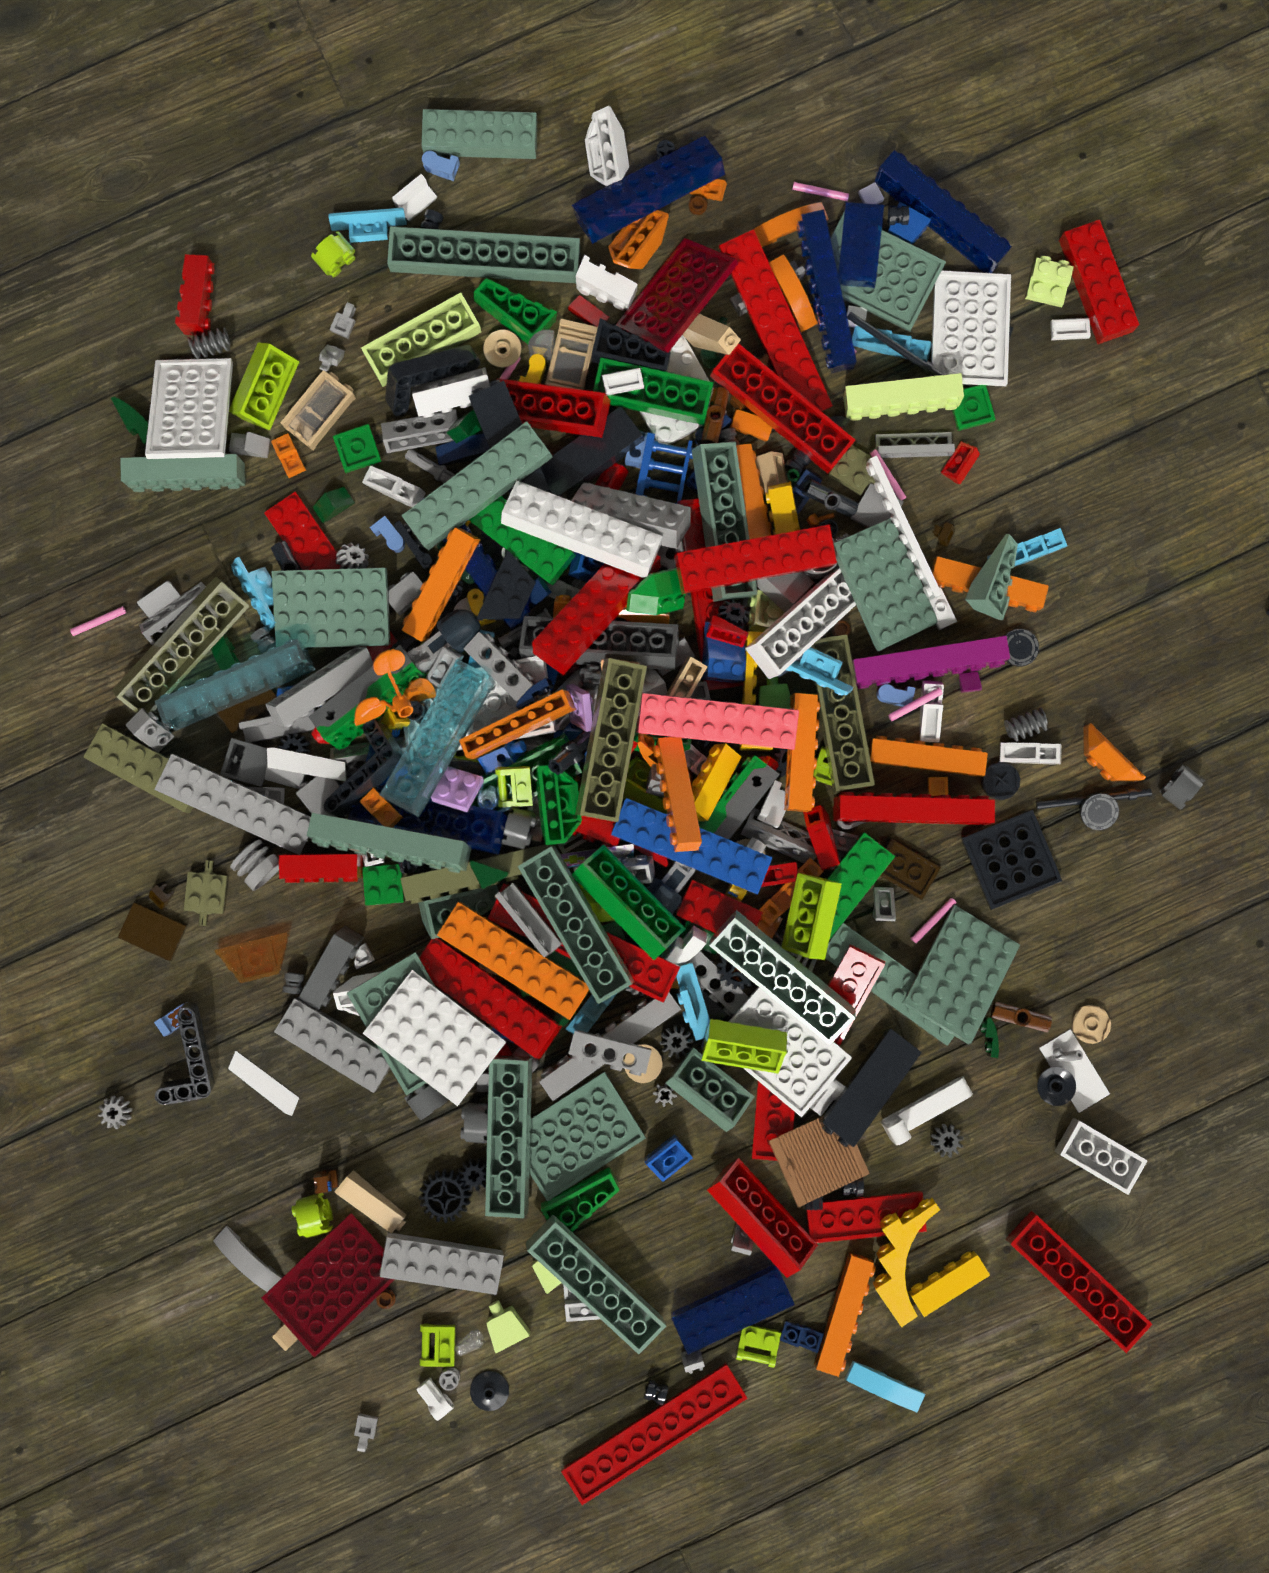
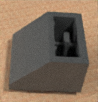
(245, 762)

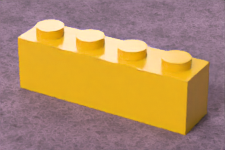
(713, 779)
(948, 1283)

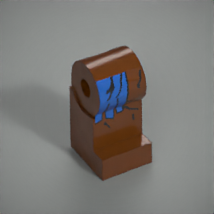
(326, 1180)

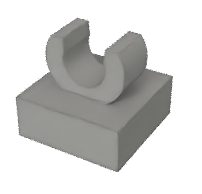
(692, 1361)

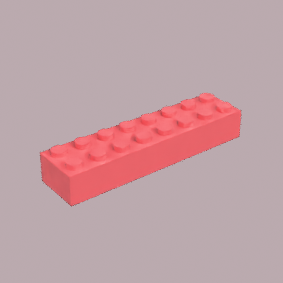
(717, 721)

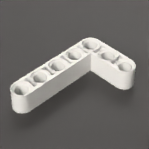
(901, 1122)

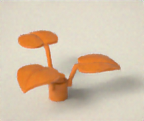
(418, 690)

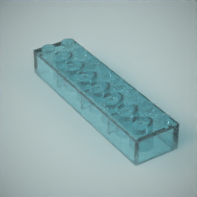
(235, 684)
(437, 738)

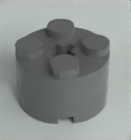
(1182, 787)
(519, 828)
(425, 1100)
(475, 1122)

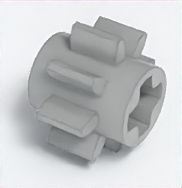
(663, 1099)

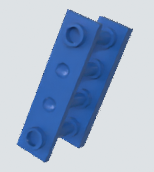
(649, 464)

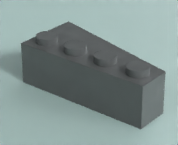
(331, 967)

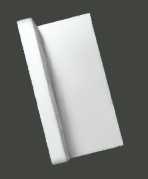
(414, 197)
(773, 806)

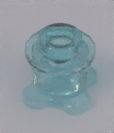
(487, 794)

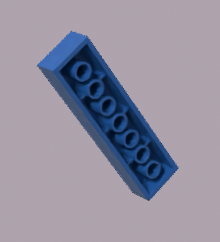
(714, 857)

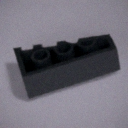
(628, 348)

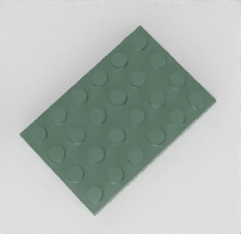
(902, 280)
(884, 584)
(332, 607)
(961, 974)
(374, 994)
(580, 1135)

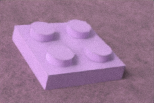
(582, 716)
(457, 789)

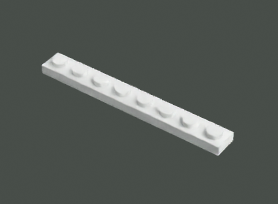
(906, 535)

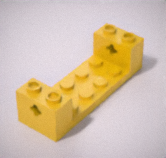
(748, 686)

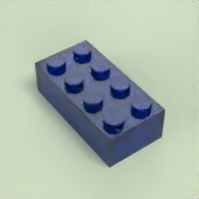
(860, 244)

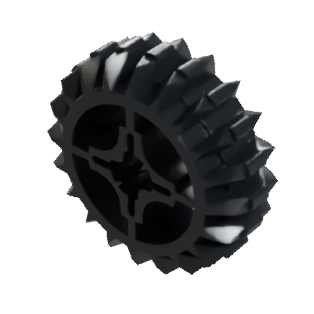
(436, 1196)

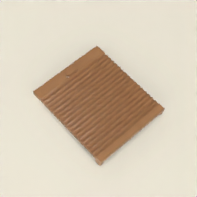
(816, 1162)

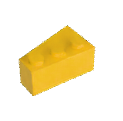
(783, 508)

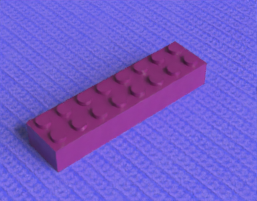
(929, 661)

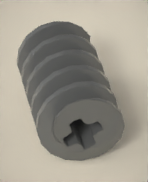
(209, 343)
(1026, 724)

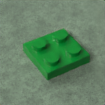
(974, 408)
(357, 448)
(382, 885)

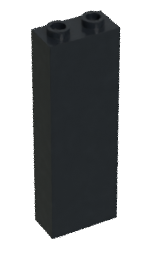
(499, 419)
(590, 455)
(869, 1088)

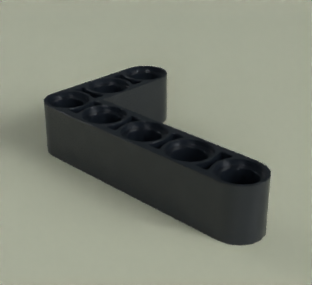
(425, 369)
(370, 774)
(193, 1059)

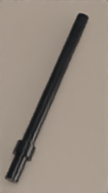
(926, 367)
(1130, 794)

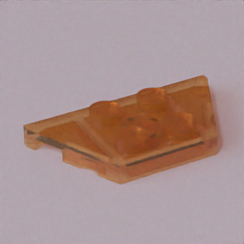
(255, 958)

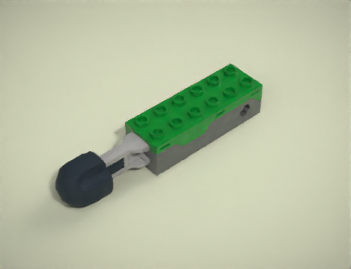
(335, 719)
(725, 819)

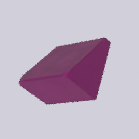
(970, 682)

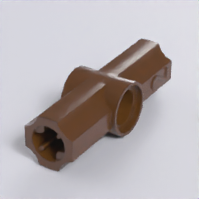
(717, 407)
(1032, 1019)

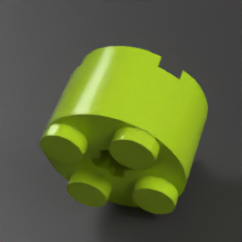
(333, 254)
(312, 1215)

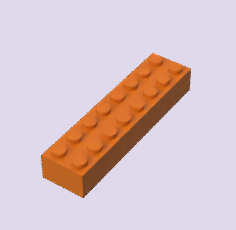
(514, 960)

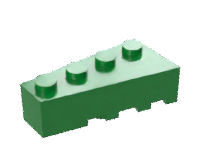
(514, 310)
(582, 1199)

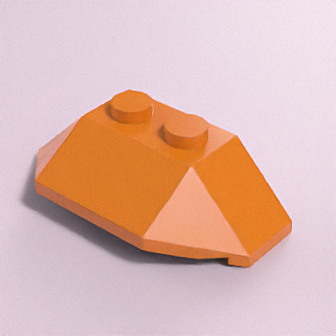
(639, 240)
(1107, 757)

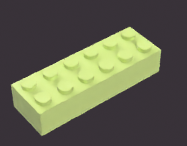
(426, 334)
(903, 396)

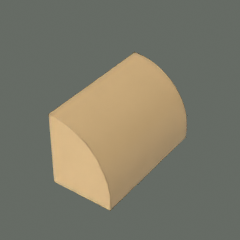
(771, 469)

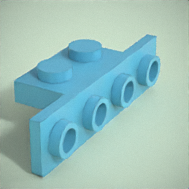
(367, 225)
(259, 589)
(821, 669)
(693, 1001)

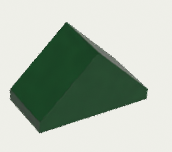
(332, 504)
(487, 875)

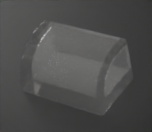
(542, 343)

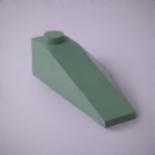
(991, 584)
(437, 910)

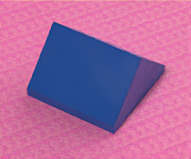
(668, 1158)

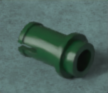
(792, 473)

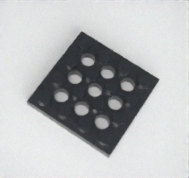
(1041, 857)

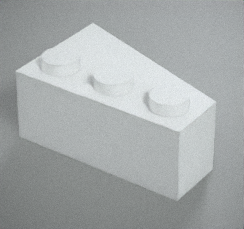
(605, 285)

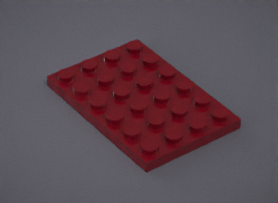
(677, 294)
(329, 1285)

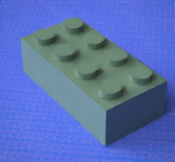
(710, 1090)

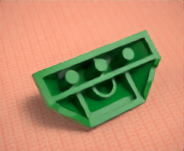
(657, 594)
(557, 805)

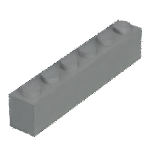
(319, 687)

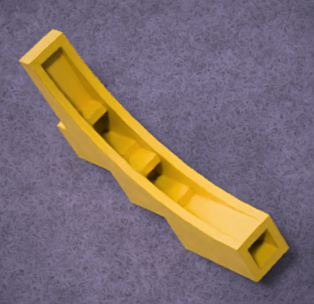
(893, 1257)

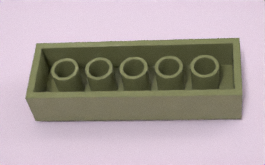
(130, 762)

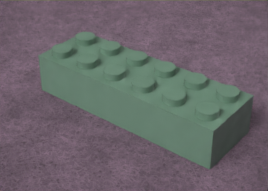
(480, 133)
(182, 473)

